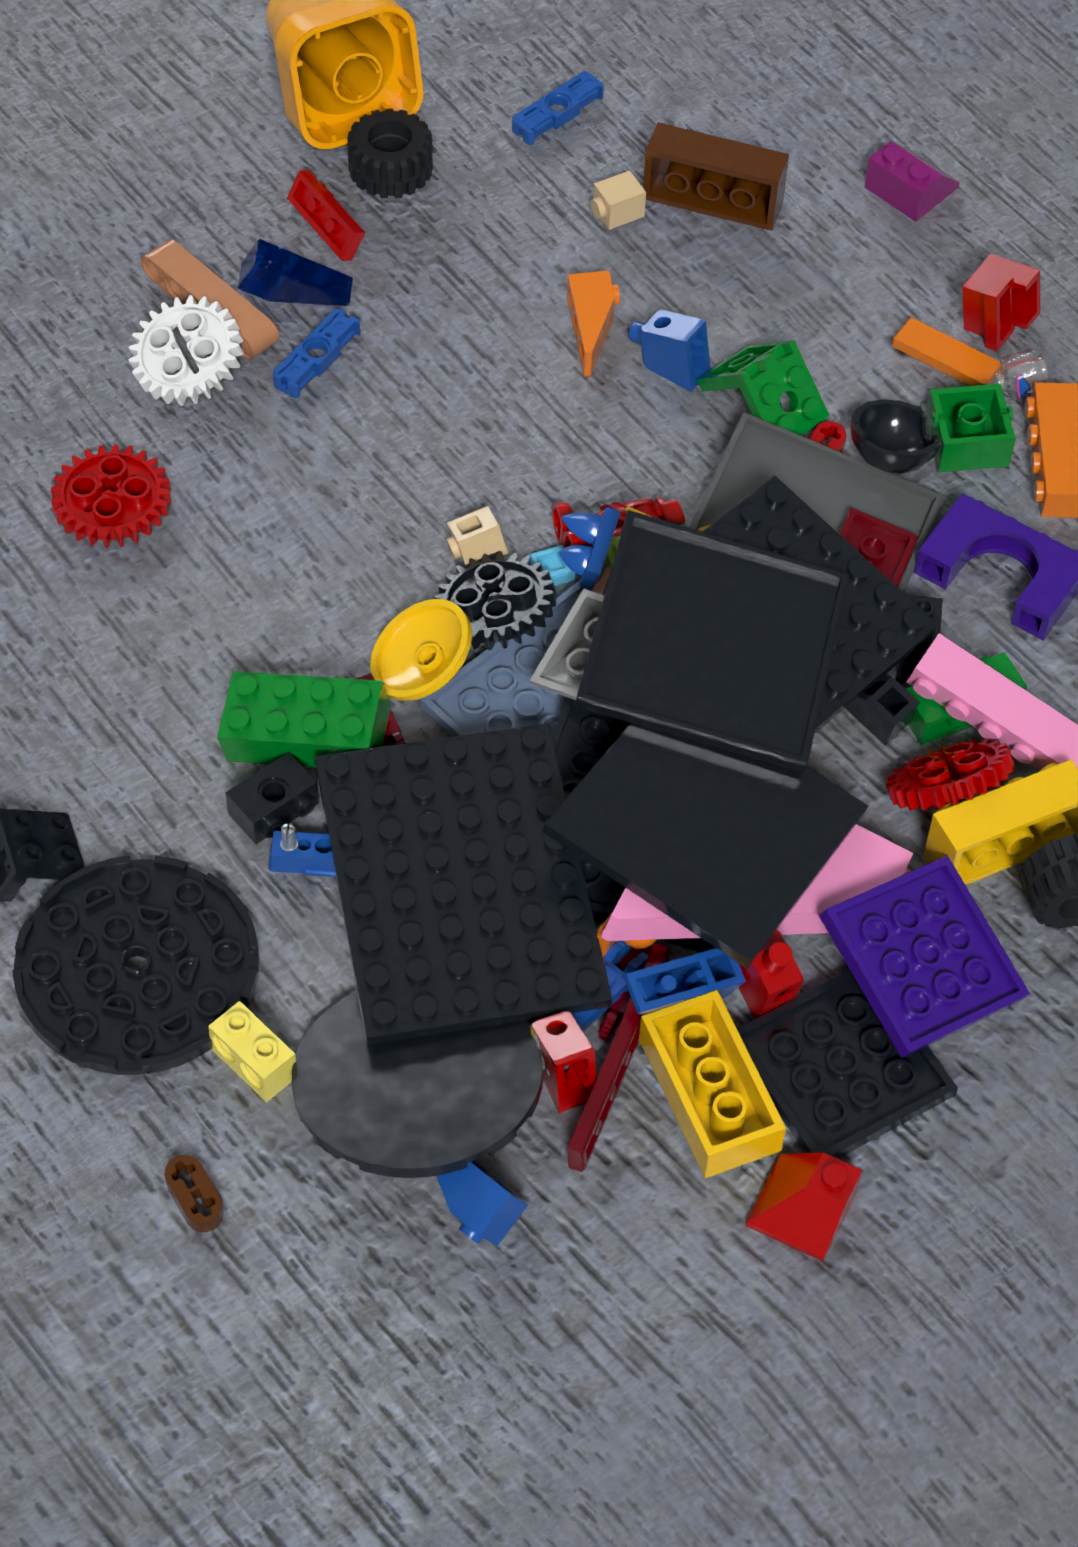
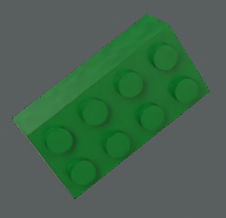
(300, 715)

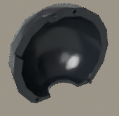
(892, 436)

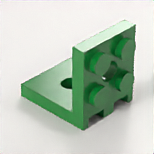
(763, 376)

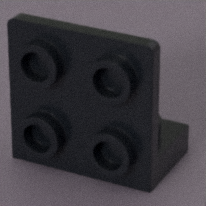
(35, 847)

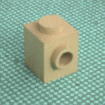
(618, 200)

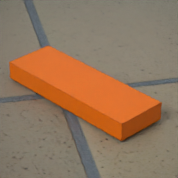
(945, 353)

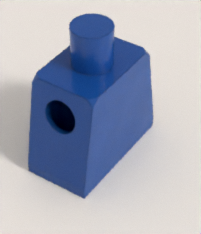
(674, 347)

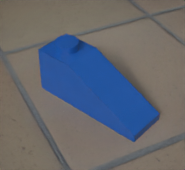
(683, 980)
(481, 1203)

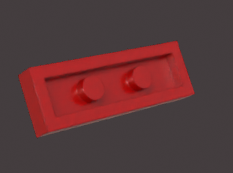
(325, 215)

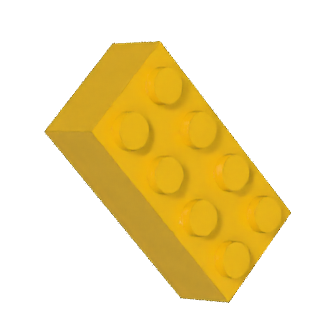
(1006, 823)
(711, 1084)

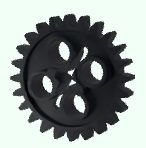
(501, 598)

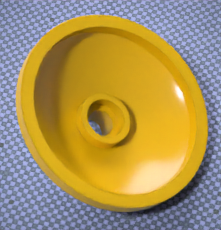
(421, 649)

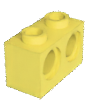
(252, 1051)

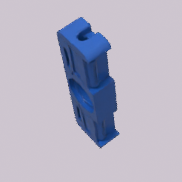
(572, 95)
(300, 367)

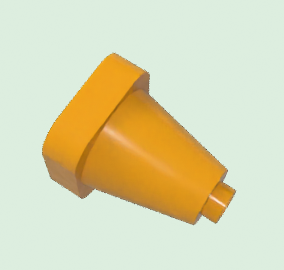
(343, 63)

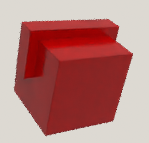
(999, 297)

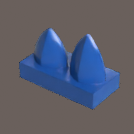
(596, 531)

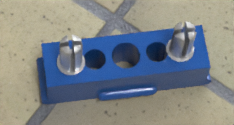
(301, 853)

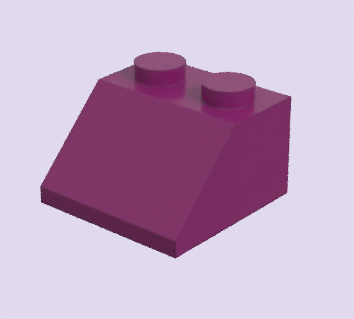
(907, 180)

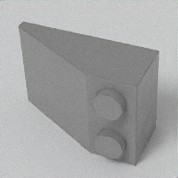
(566, 656)

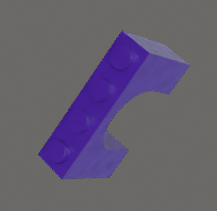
(977, 529)

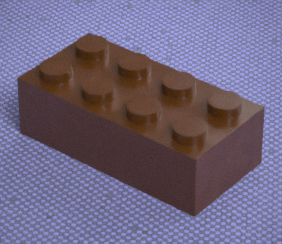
(715, 176)

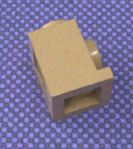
(475, 535)

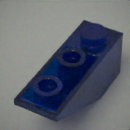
(290, 278)

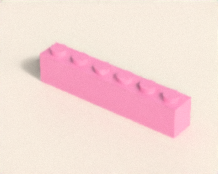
(994, 705)

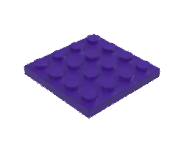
(924, 956)

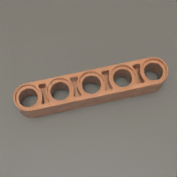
(184, 275)

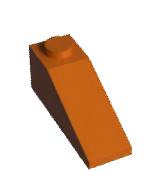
(591, 308)

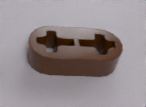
(201, 1189)

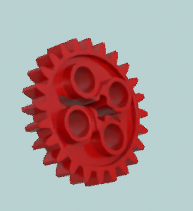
(111, 495)
(950, 774)

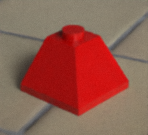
(805, 1201)

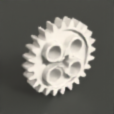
(156, 364)

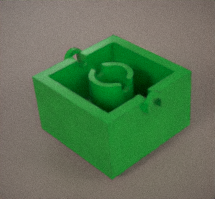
(971, 427)

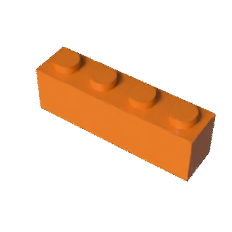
(1055, 444)

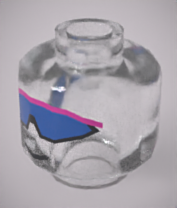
(1020, 372)

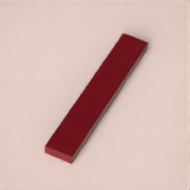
(609, 1078)

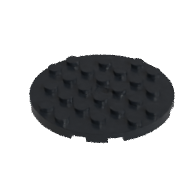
(123, 1018)

